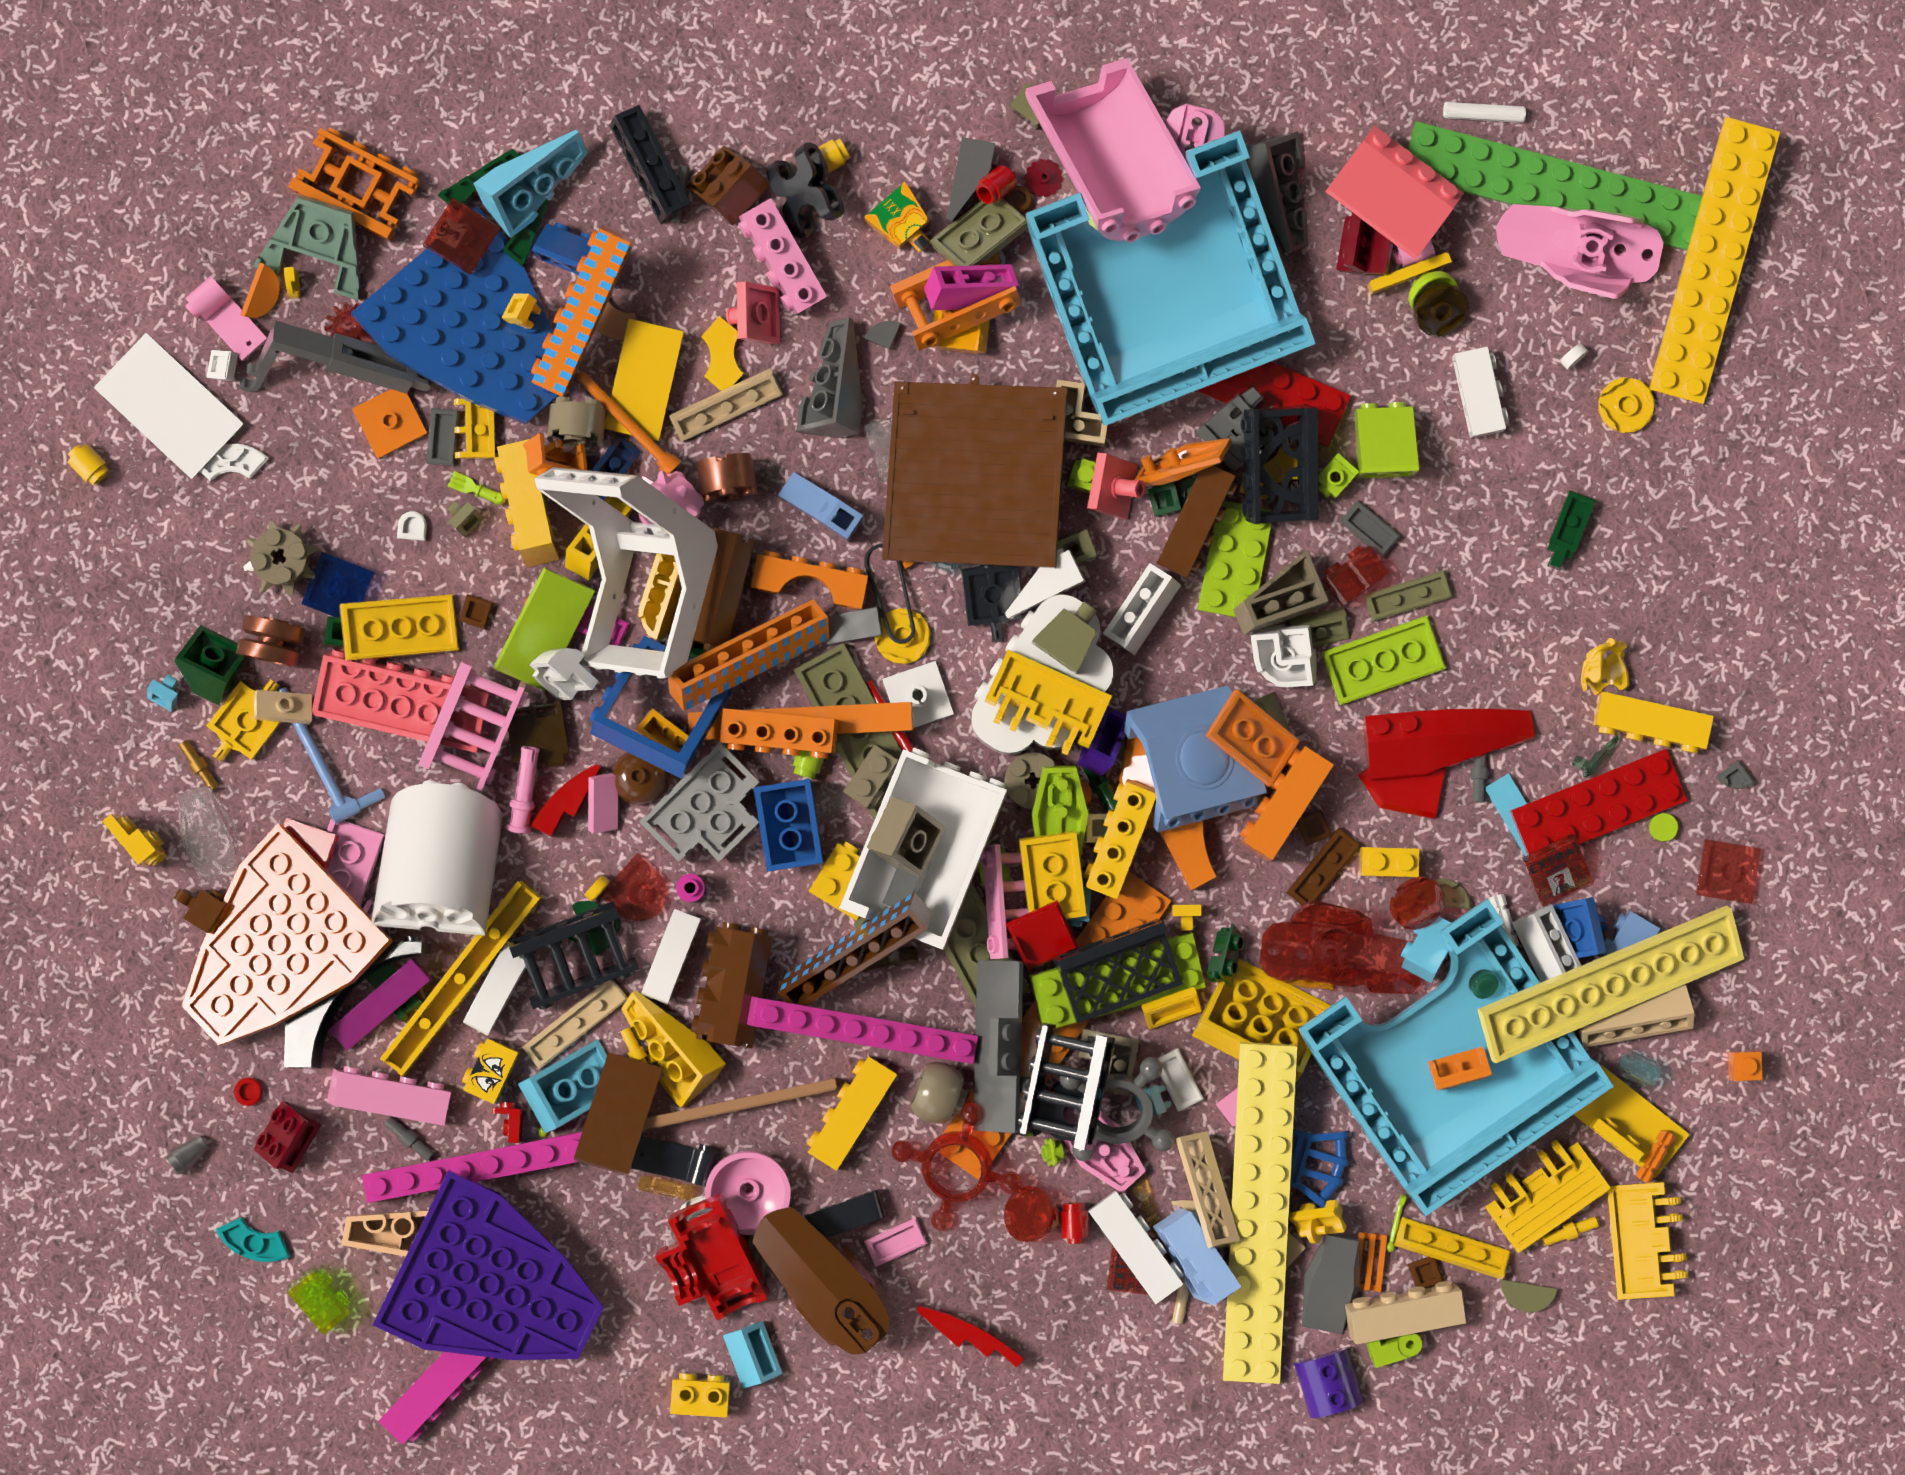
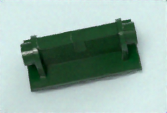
(1228, 944)

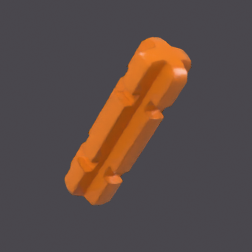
(1655, 1156)

